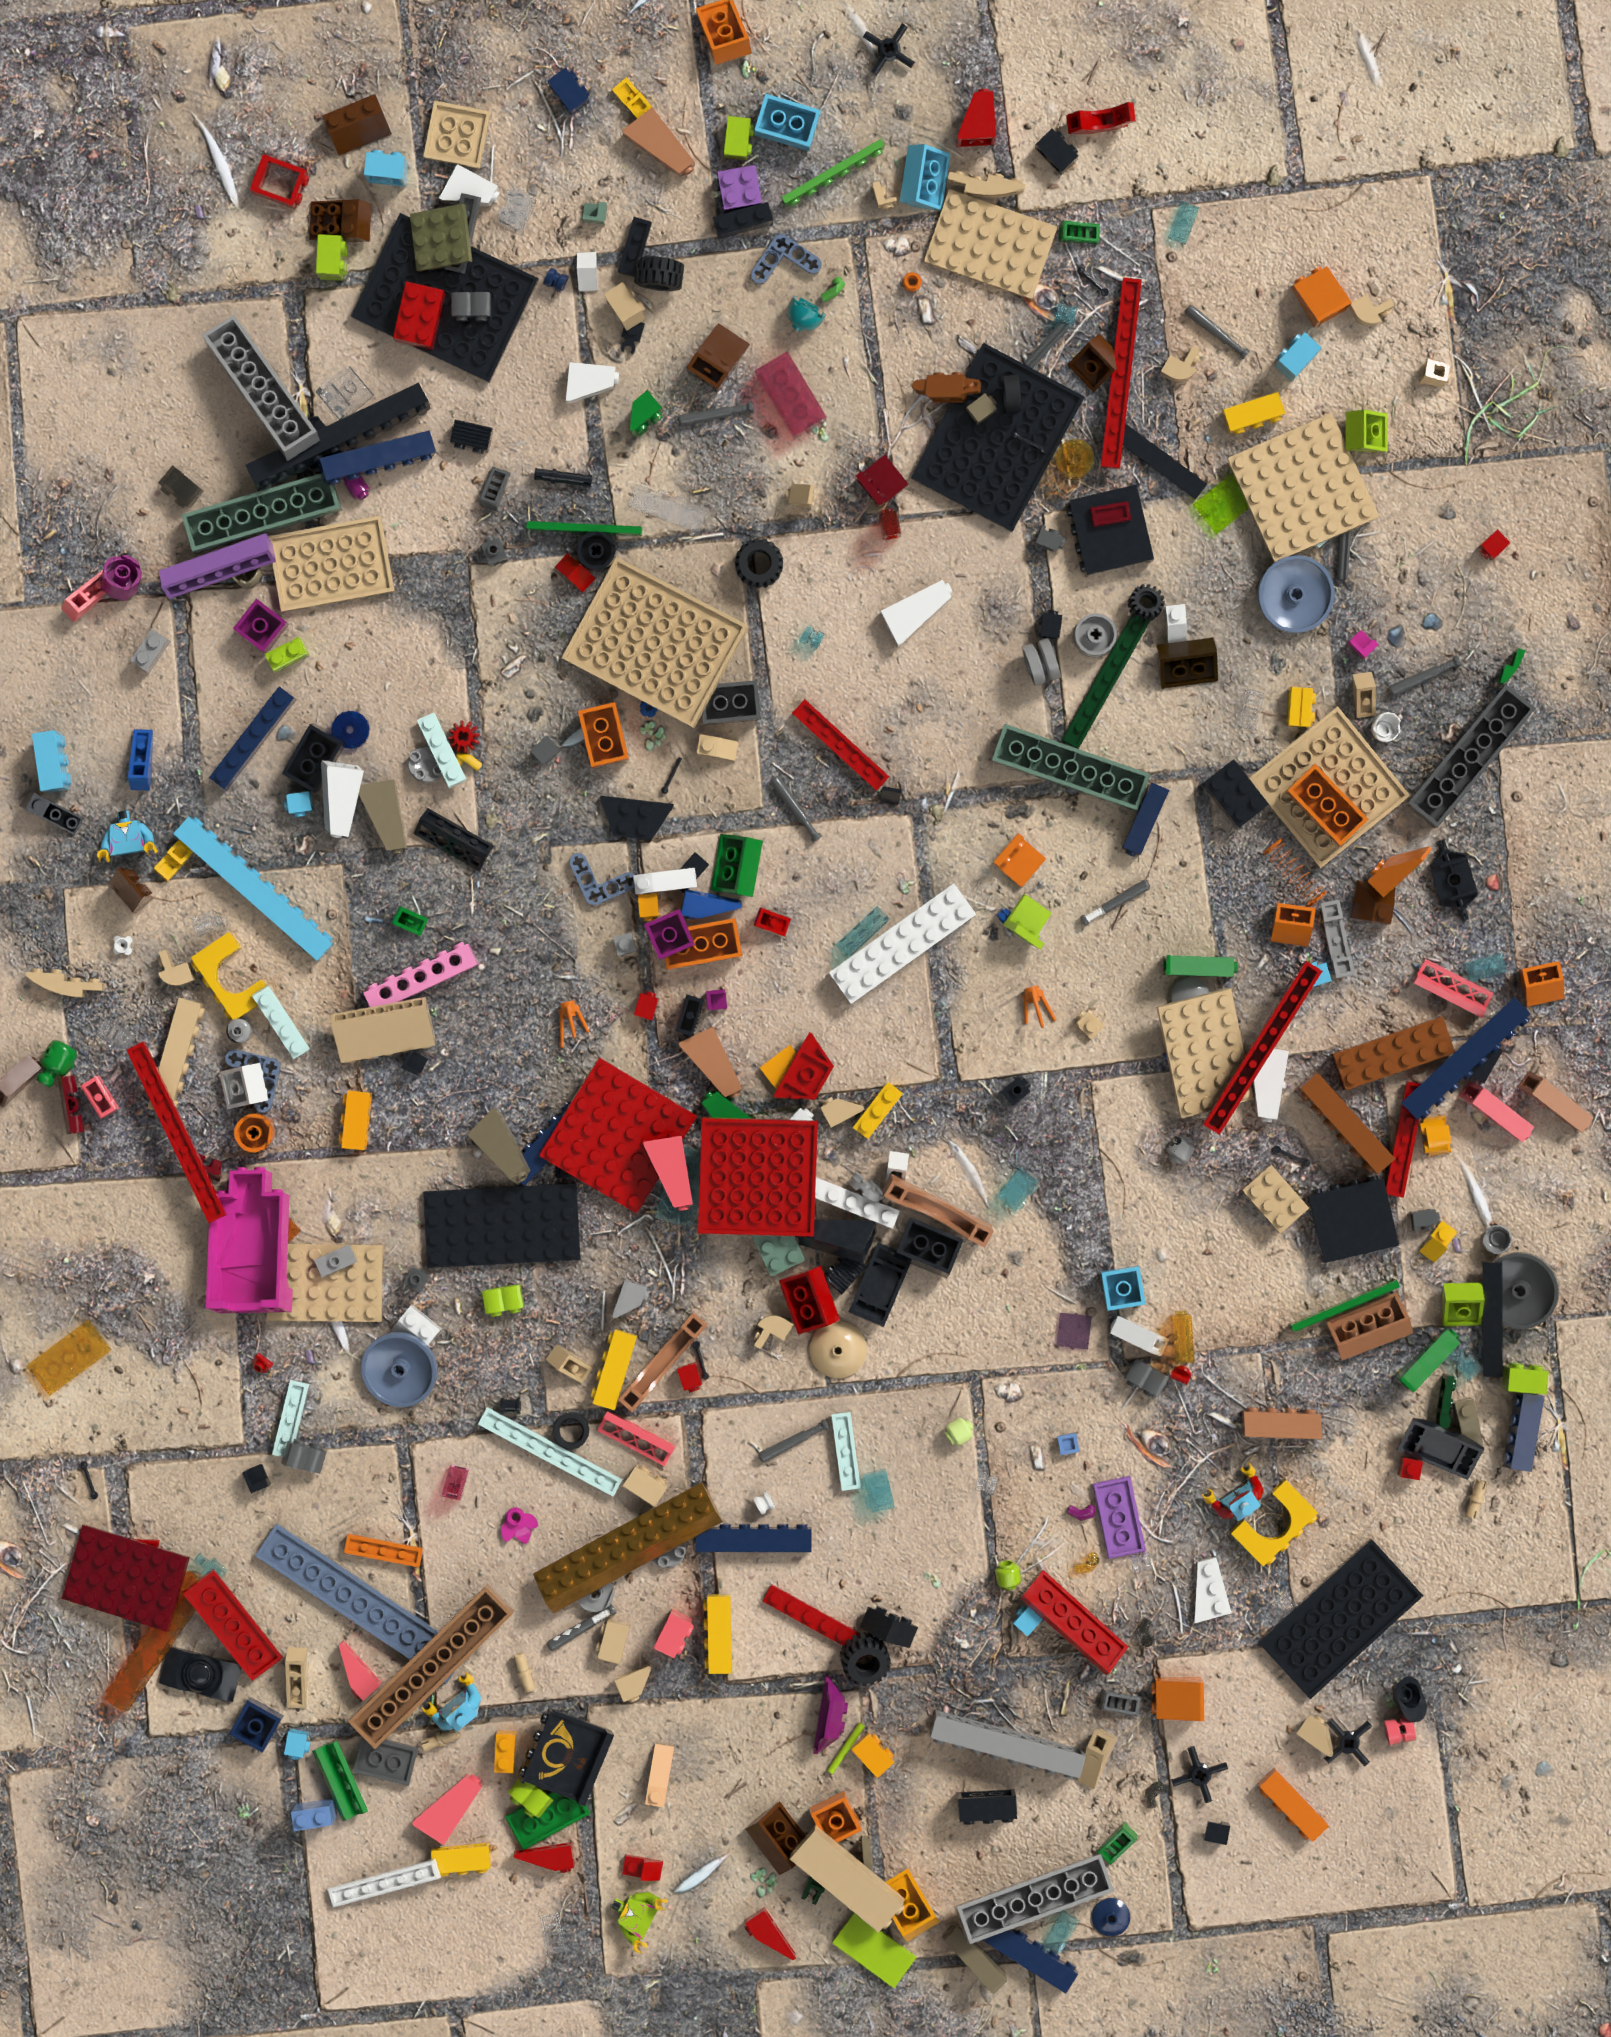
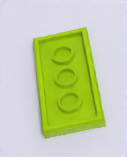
(874, 1950)

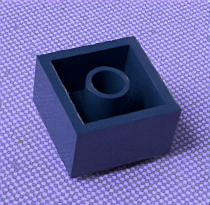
(256, 1724)

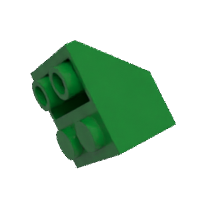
(644, 412)

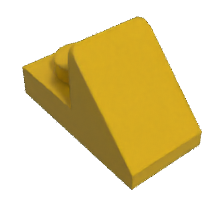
(1438, 1241)

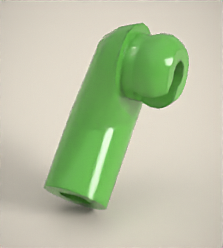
(834, 291)

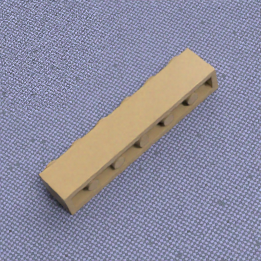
(179, 1046)

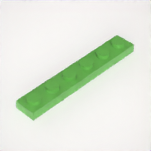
(826, 178)

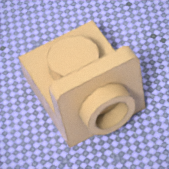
(879, 195)
(1089, 1024)

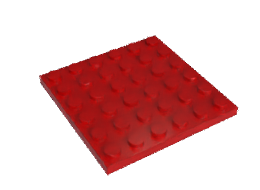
(605, 1134)
(757, 1176)

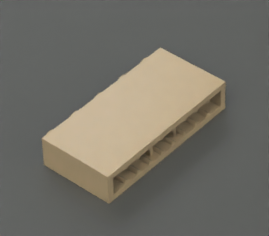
(383, 1030)

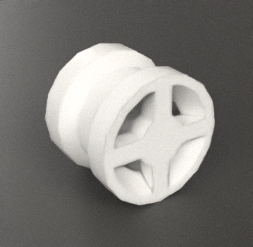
(764, 1502)

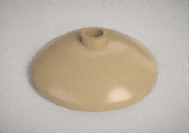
(840, 1335)

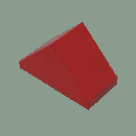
(575, 572)

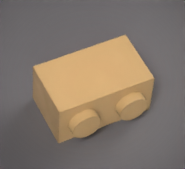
(624, 305)
(646, 1485)
(613, 1641)

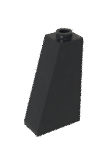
(842, 1238)

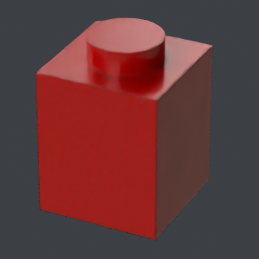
(1493, 545)
(646, 1005)
(690, 1377)
(1410, 1468)

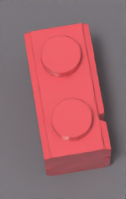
(100, 1097)

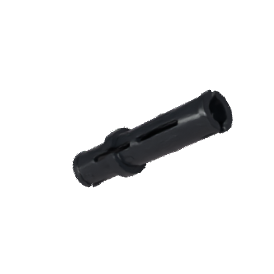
(563, 477)

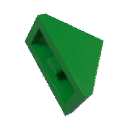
(409, 920)

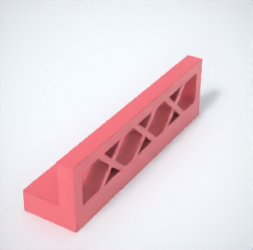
(1450, 994)
(638, 1431)

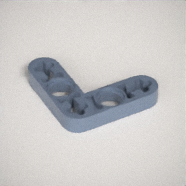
(779, 253)
(593, 886)
(263, 1060)

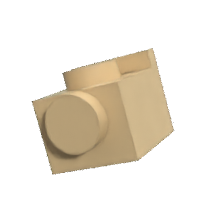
(1434, 373)

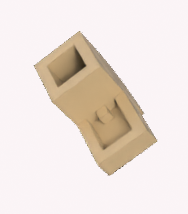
(1366, 313)
(1178, 370)
(172, 974)
(772, 1324)

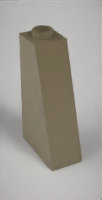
(384, 809)
(498, 1143)
(976, 1959)

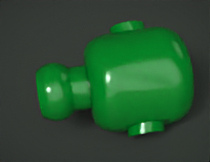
(57, 1061)

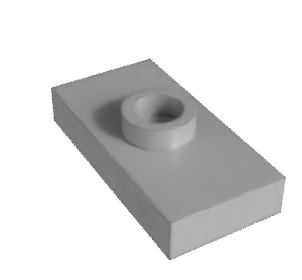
(335, 1260)

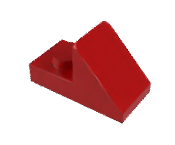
(772, 922)
(643, 1868)

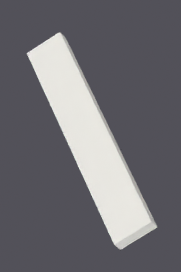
(384, 1883)

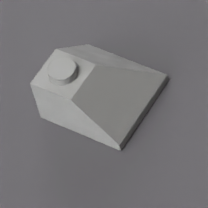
(630, 1297)

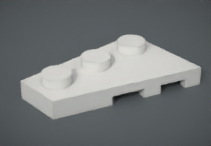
(1211, 1596)

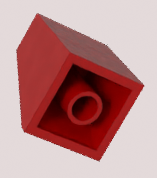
(979, 122)

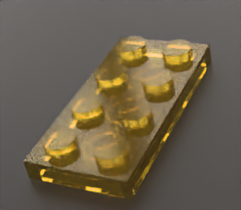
(69, 1357)

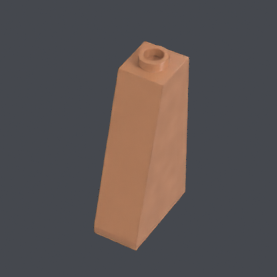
(658, 141)
(710, 1057)
(1555, 1102)

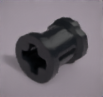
(510, 1405)

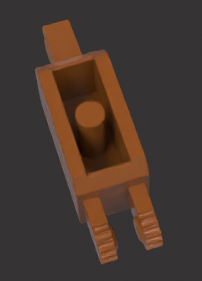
(947, 388)

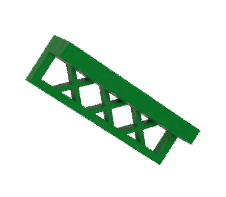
(339, 1780)

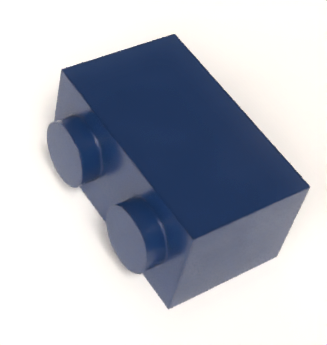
(569, 91)

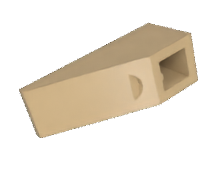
(1097, 1755)

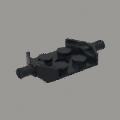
(1442, 868)

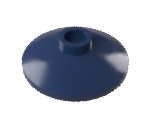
(1110, 1907)

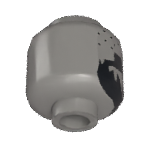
(245, 1028)
(1180, 1149)

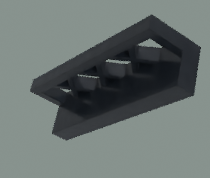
(454, 836)

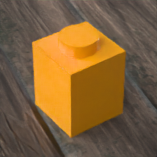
(648, 906)

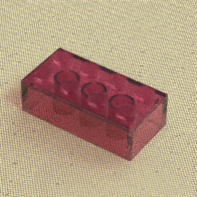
(790, 395)

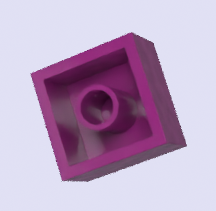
(261, 626)
(669, 934)

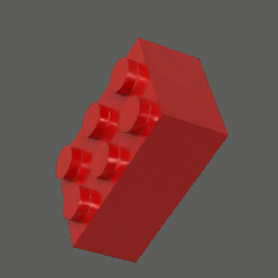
(419, 315)
(809, 1300)

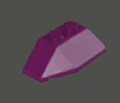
(830, 1715)

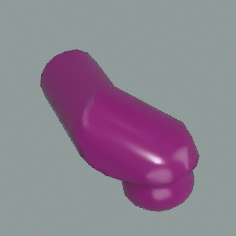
(1084, 1514)

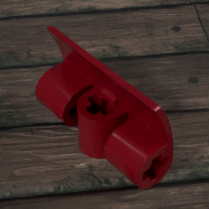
(73, 1123)

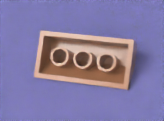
(1369, 1326)
(1281, 1424)

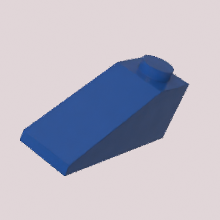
(141, 760)
(701, 904)

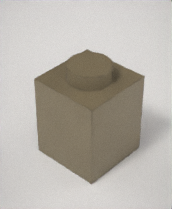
(982, 408)

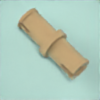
(1476, 1498)
(524, 1672)
(440, 1739)

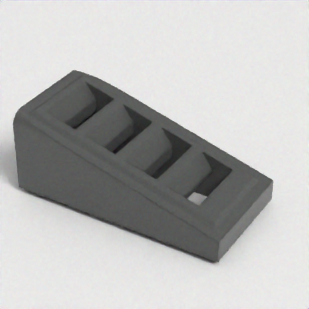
(483, 501)
(1103, 1699)

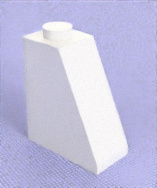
(468, 183)
(589, 380)
(1139, 1336)

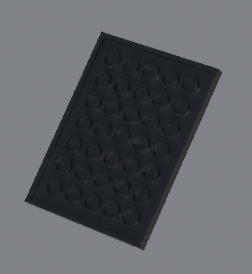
(466, 344)
(982, 462)

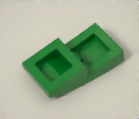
(1507, 670)

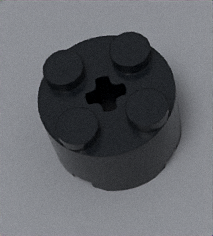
(598, 562)

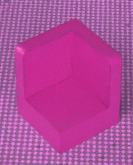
(1362, 644)

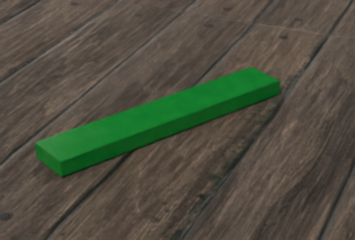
(584, 528)
(1344, 1305)

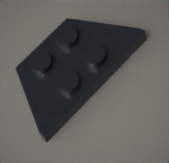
(635, 817)

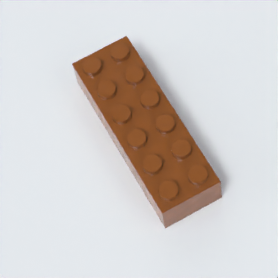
(1393, 1053)
(1344, 1121)

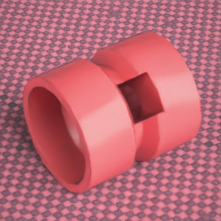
(1393, 1732)

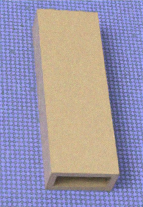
(847, 1879)

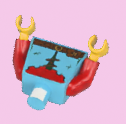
(1239, 1501)

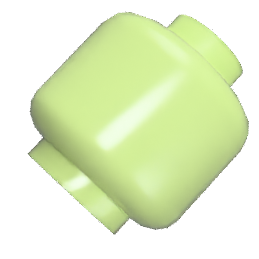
(959, 1431)

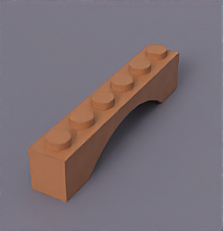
(950, 1215)
(662, 1361)

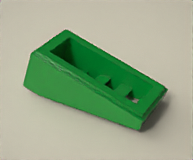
(1078, 239)
(1131, 1834)

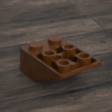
(342, 218)
(717, 357)
(130, 890)

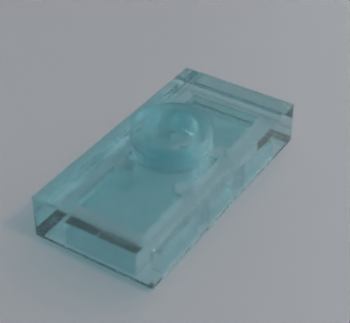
(1061, 1931)

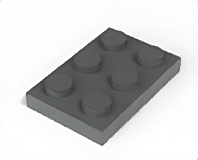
(388, 1761)

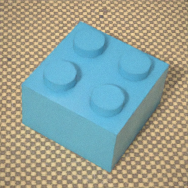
(386, 168)
(1295, 359)
(1122, 1288)

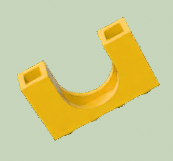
(208, 963)
(1266, 1548)

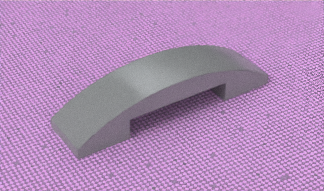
(1336, 939)

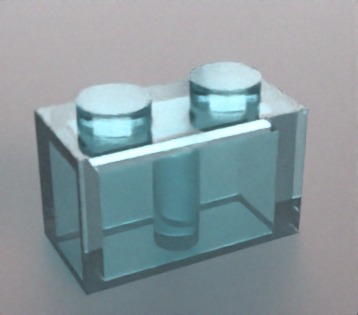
(1018, 1189)
(878, 1490)

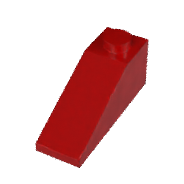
(552, 1857)
(767, 1932)

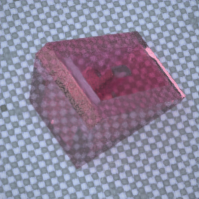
(455, 1482)

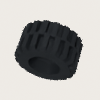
(659, 273)
(751, 548)
(868, 1672)

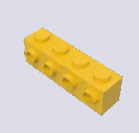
(614, 1369)
(719, 1634)

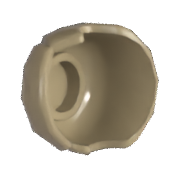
(248, 578)

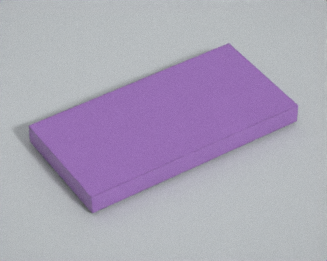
(1119, 1517)

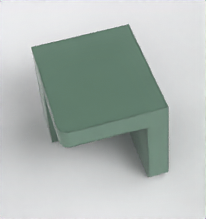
(595, 213)

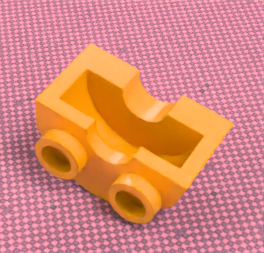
(1436, 1134)

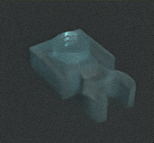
(1467, 1365)

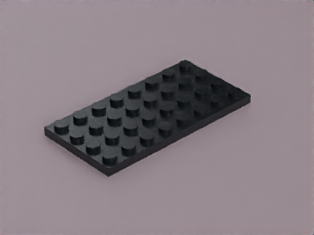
(501, 1225)
(1340, 1618)

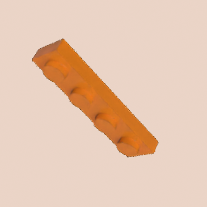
(383, 1550)

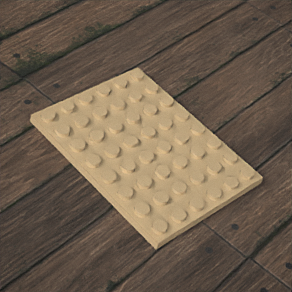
(655, 642)

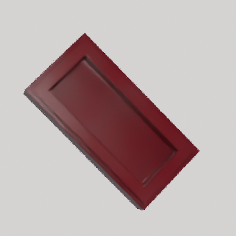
(1110, 514)

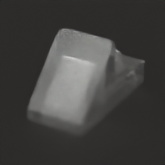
(1424, 841)

